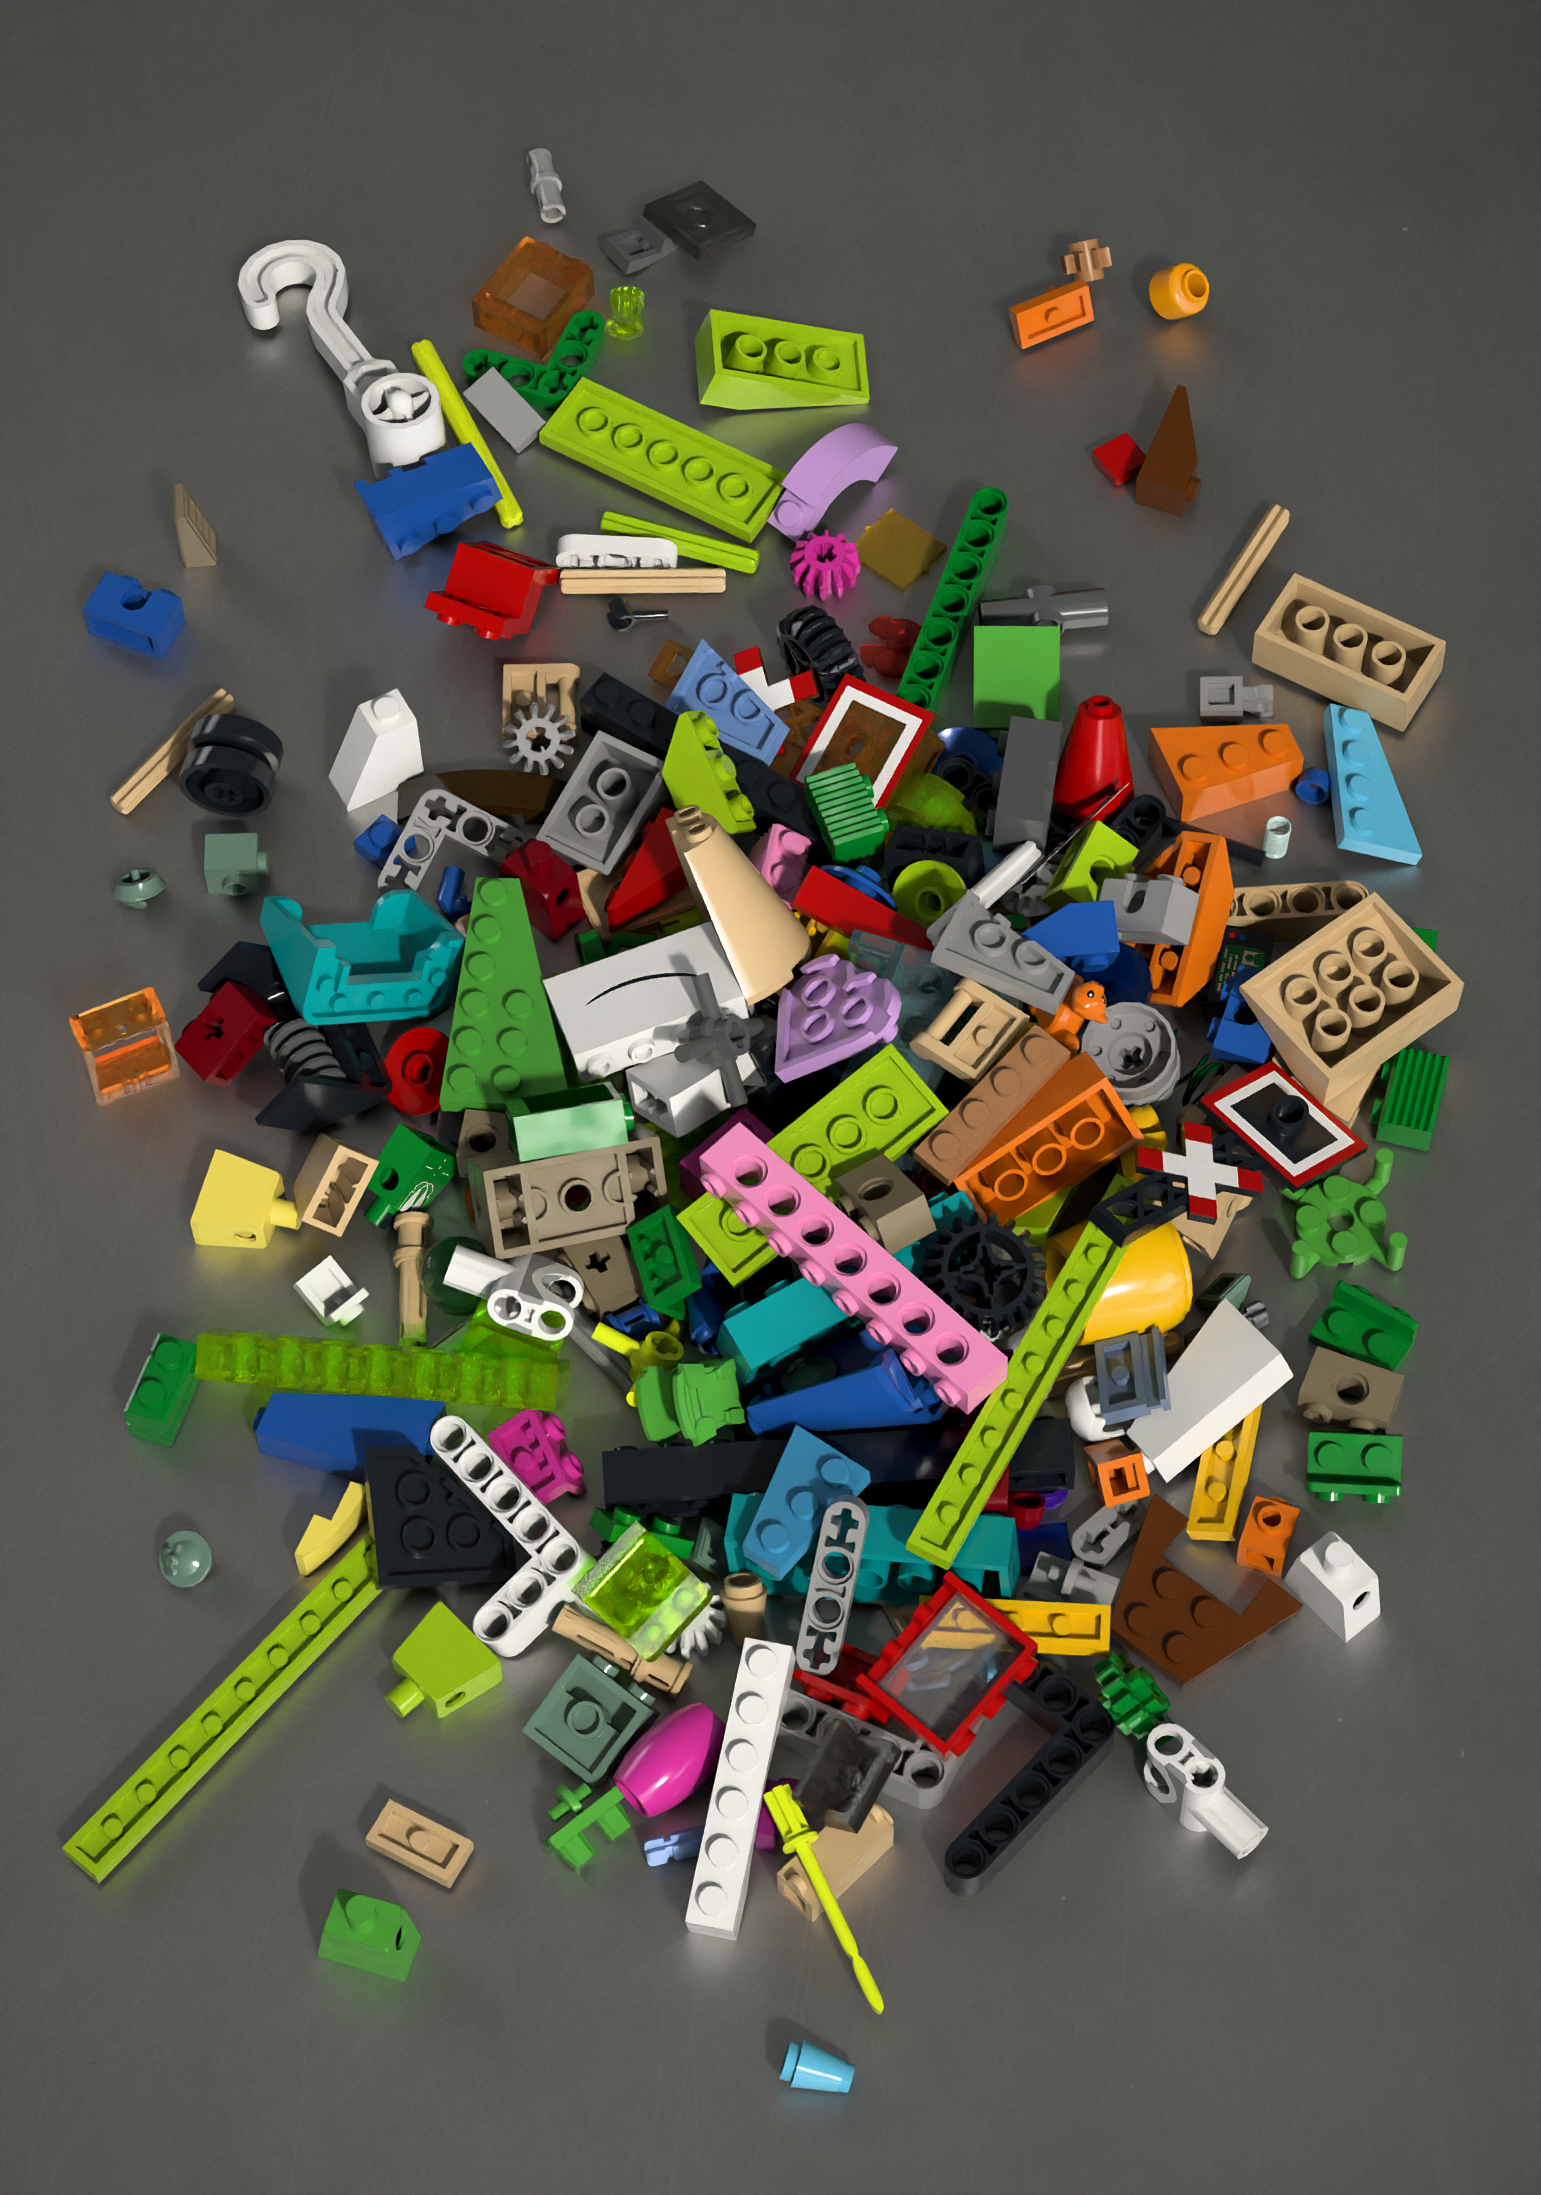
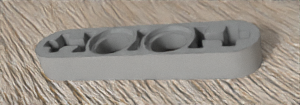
(830, 1585)

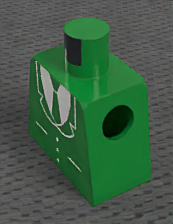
(409, 1174)

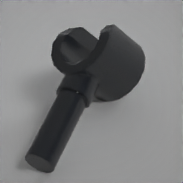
(624, 618)

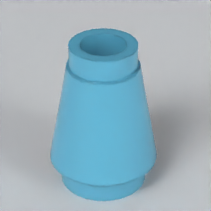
(815, 2068)

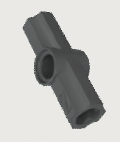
(1047, 607)

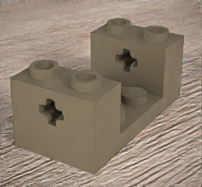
(524, 1205)

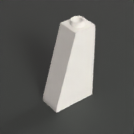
(687, 1093)
(1210, 1391)

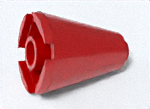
(1094, 762)

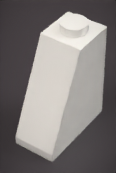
(377, 751)

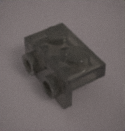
(845, 1777)

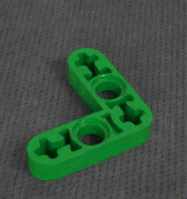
(545, 378)

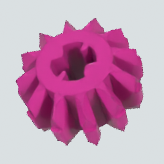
(825, 565)

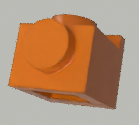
(1116, 1472)

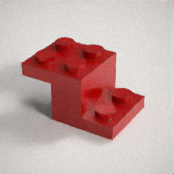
(492, 590)

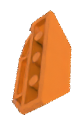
(1205, 868)

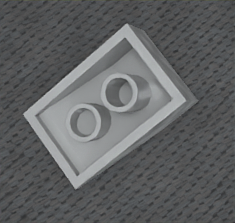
(606, 805)

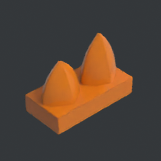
(1051, 313)

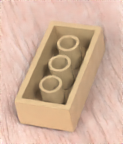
(1348, 651)

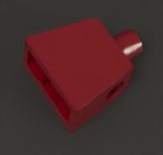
(548, 888)

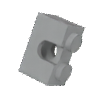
(1151, 909)

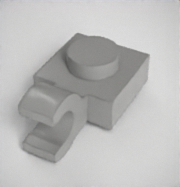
(1226, 699)

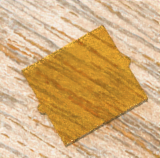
(898, 550)

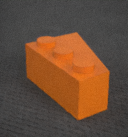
(1223, 765)

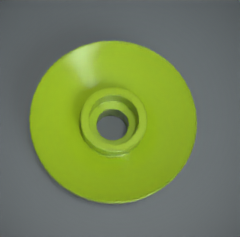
(918, 887)

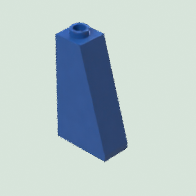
(334, 1430)

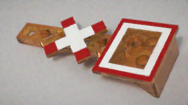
(893, 730)

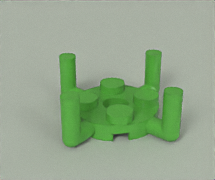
(1360, 1206)

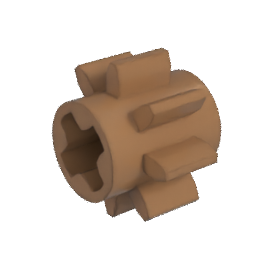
(1086, 260)

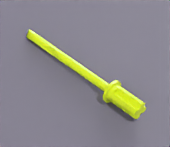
(798, 1838)

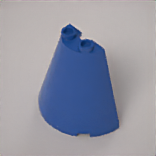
(868, 1392)

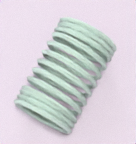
(1282, 839)

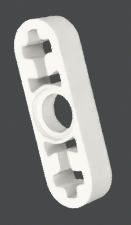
(593, 552)

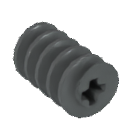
(301, 1051)

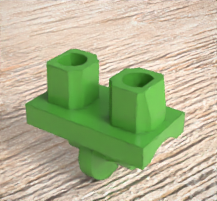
(604, 1812)

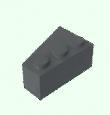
(1024, 784)

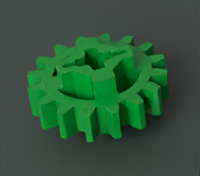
(1132, 1698)

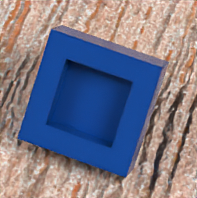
(379, 841)

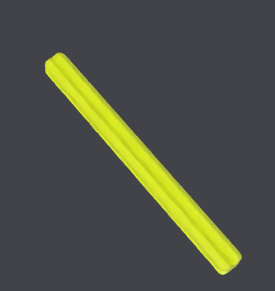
(464, 426)

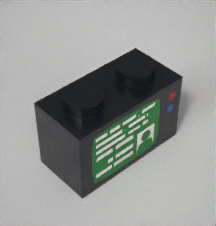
(1237, 947)

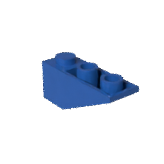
(1080, 935)

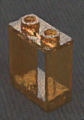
(519, 327)
(151, 1057)

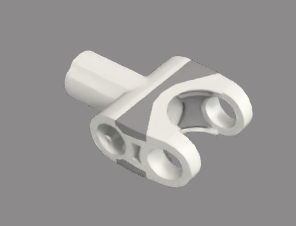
(517, 1289)
(1198, 1794)

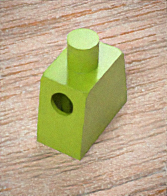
(441, 1666)

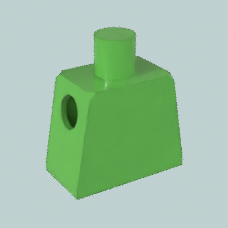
(365, 1933)

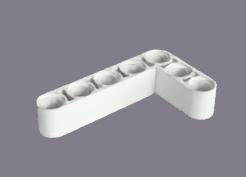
(523, 1521)

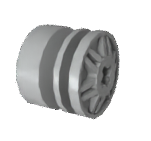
(1132, 1034)

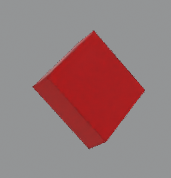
(1119, 459)

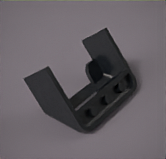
(306, 1101)

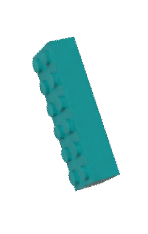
(805, 1317)
(887, 1570)

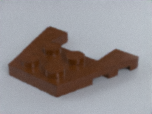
(1176, 1620)

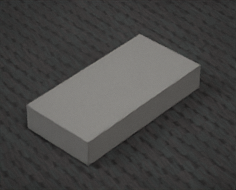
(504, 410)

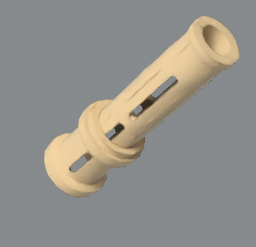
(413, 1243)
(601, 1639)

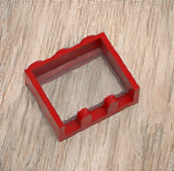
(949, 1668)

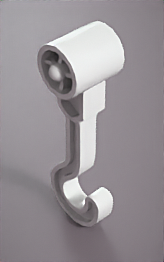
(393, 408)

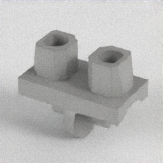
(1069, 1582)

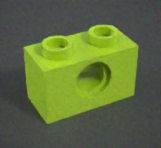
(1091, 850)

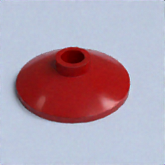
(408, 1068)

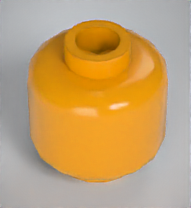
(1178, 291)

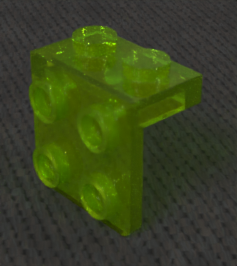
(643, 1592)

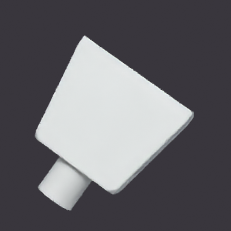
(1331, 1580)

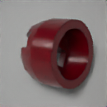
(1026, 1508)

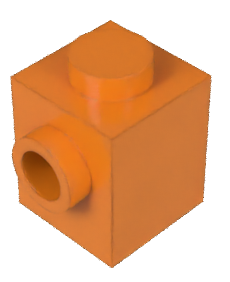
(1268, 1535)

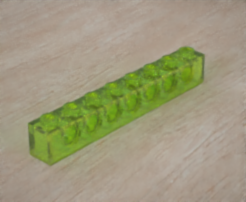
(382, 1369)

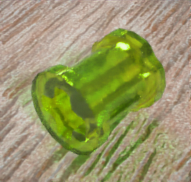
(626, 308)

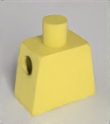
(241, 1204)

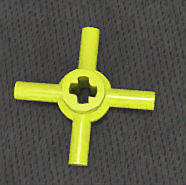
(656, 1350)

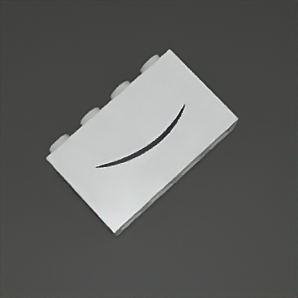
(640, 1001)

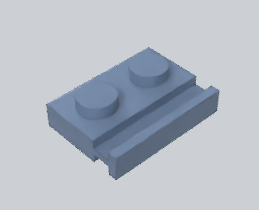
(1131, 1376)

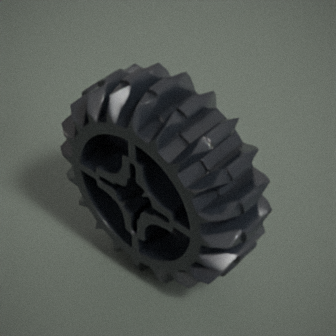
(816, 643)
(1003, 1271)

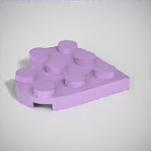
(832, 1016)

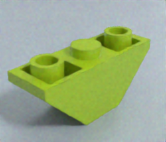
(703, 775)

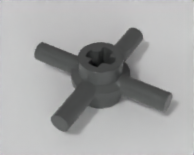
(719, 1040)

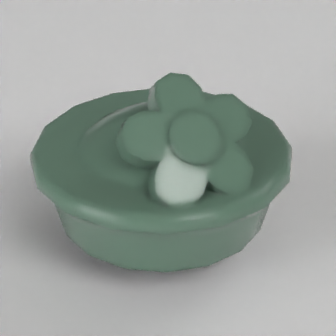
(137, 886)
(808, 1371)
(185, 1558)

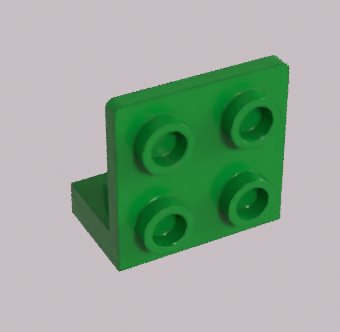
(664, 1262)

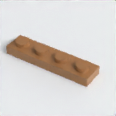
(991, 1104)

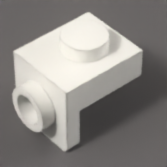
(331, 1293)

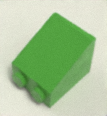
(1015, 675)

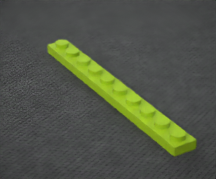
(1019, 1397)
(225, 1715)

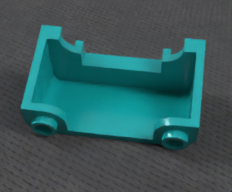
(366, 971)

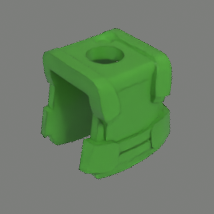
(689, 1399)

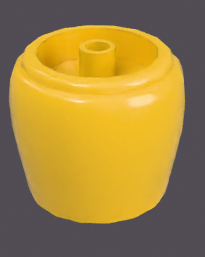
(1146, 1291)

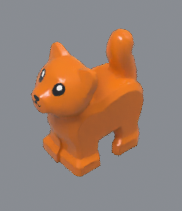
(1080, 1003)

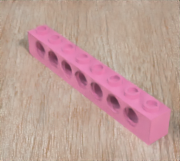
(745, 1156)

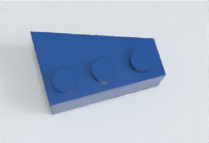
(428, 500)

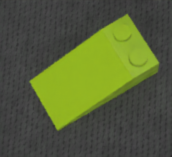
(777, 364)

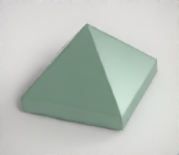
(1227, 1285)
(710, 1548)

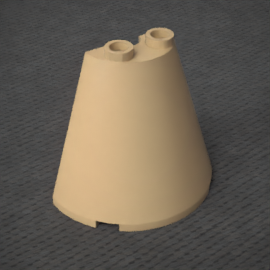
(747, 914)

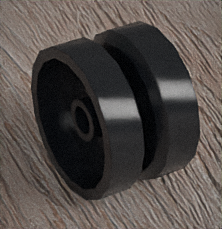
(231, 765)

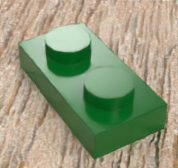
(665, 1529)

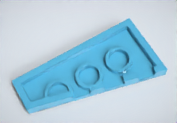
(1363, 790)

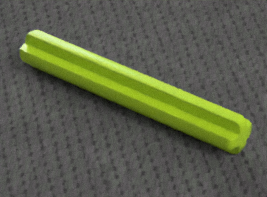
(688, 543)

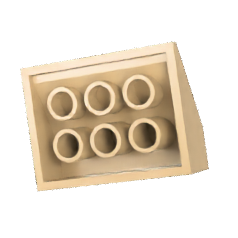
(1351, 997)

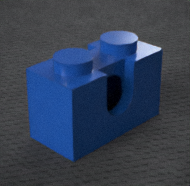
(134, 616)
(1235, 1042)

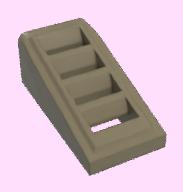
(194, 531)

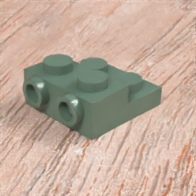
(591, 1718)

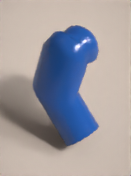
(449, 896)

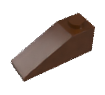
(1170, 468)

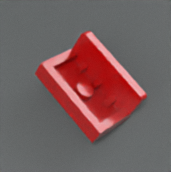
(840, 1684)

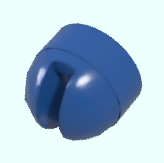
(1312, 794)

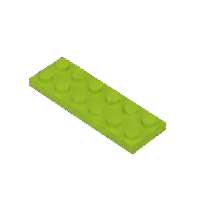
(665, 459)
(868, 1114)

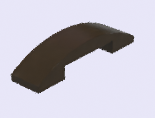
(487, 789)

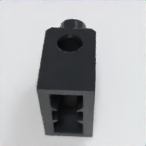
(778, 1102)

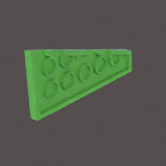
(502, 1017)

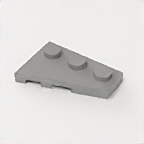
(996, 956)

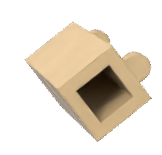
(842, 1859)

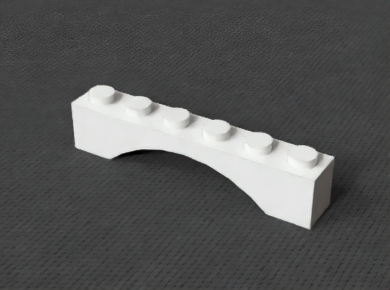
(738, 1789)

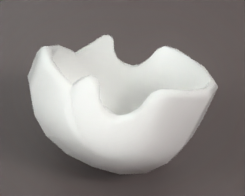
(1084, 1411)

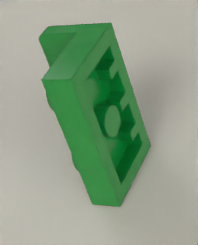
(1365, 1328)
(1354, 1465)

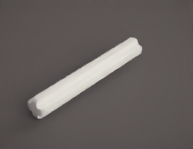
(993, 884)

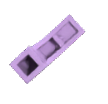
(824, 471)

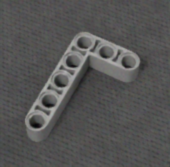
(914, 1760)

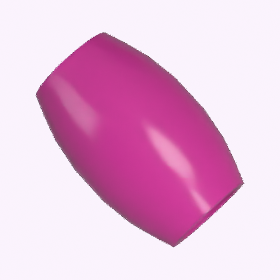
(671, 1760)

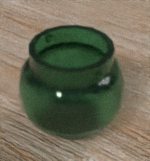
(433, 1271)

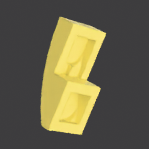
(328, 1537)

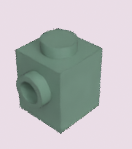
(234, 863)

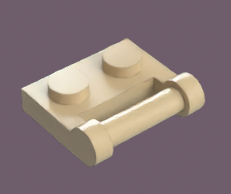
(528, 684)
(981, 1040)

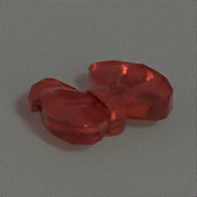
(892, 658)

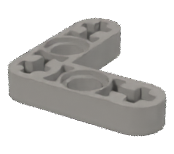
(434, 833)

